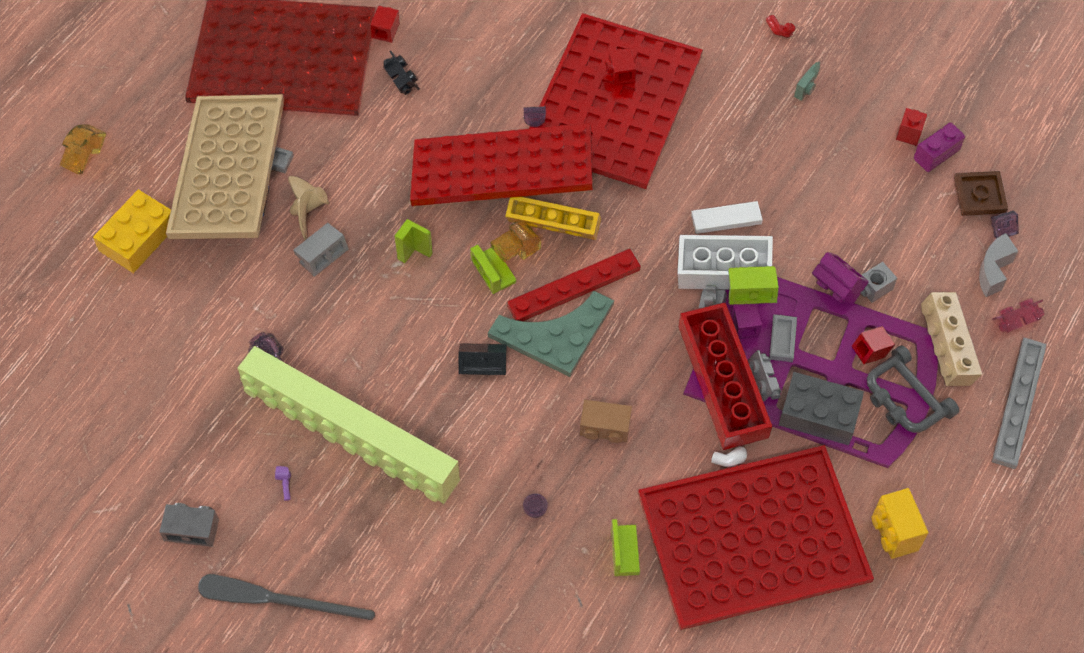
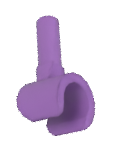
(284, 474)

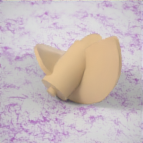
(306, 200)

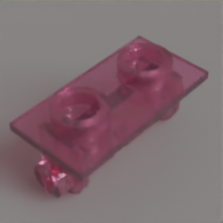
(1011, 317)

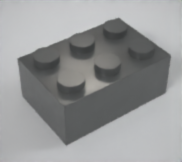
(821, 408)

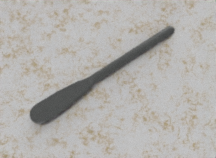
(238, 591)

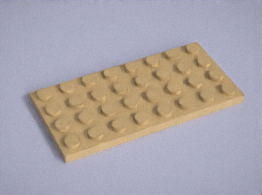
(226, 167)

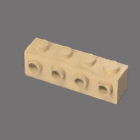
(951, 339)

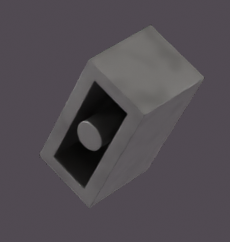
(189, 524)

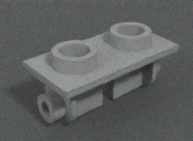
(761, 370)

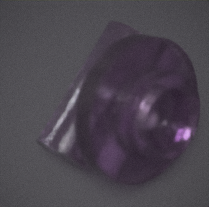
(534, 115)

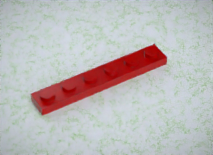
(573, 285)

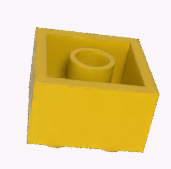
(899, 523)

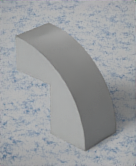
(998, 255)

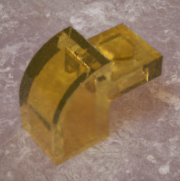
(79, 144)
(518, 240)

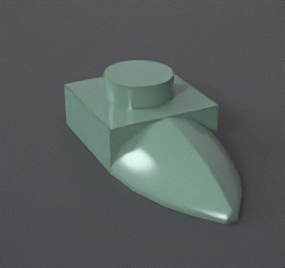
(806, 84)

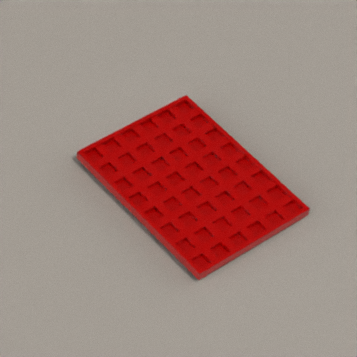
(625, 119)

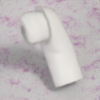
(732, 459)

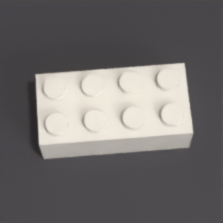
(707, 258)

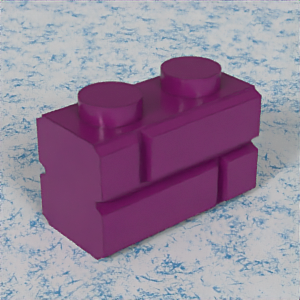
(939, 147)
(839, 278)

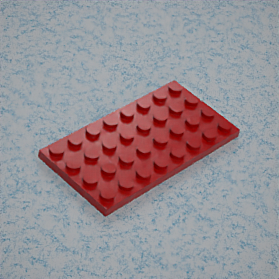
(501, 164)

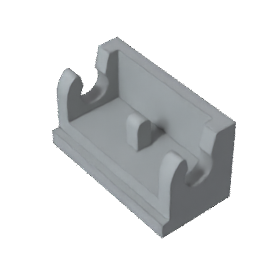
(321, 249)

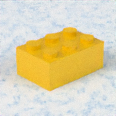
(134, 231)

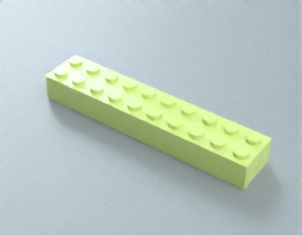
(349, 425)

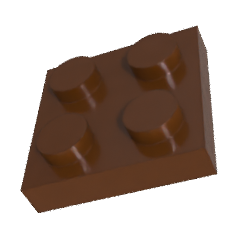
(980, 193)

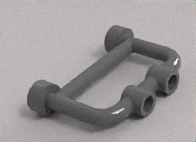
(900, 357)

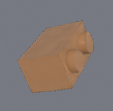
(605, 421)

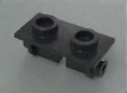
(397, 66)

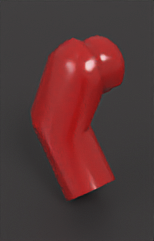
(780, 30)

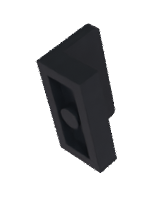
(482, 359)

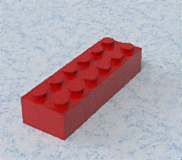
(724, 376)

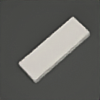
(726, 217)

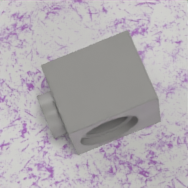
(884, 277)

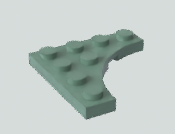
(559, 341)

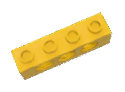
(554, 217)

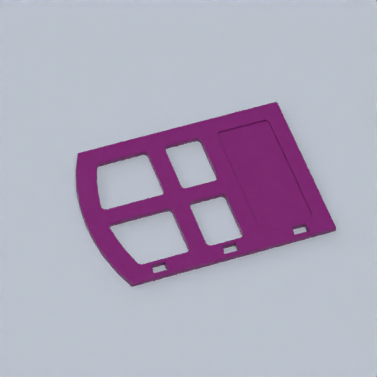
(799, 302)

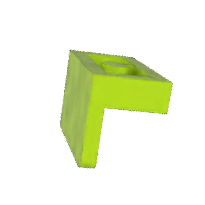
(412, 238)
(492, 269)
(753, 285)
(624, 549)

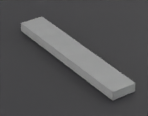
(1019, 403)

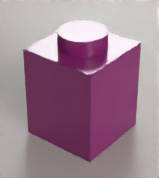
(746, 320)

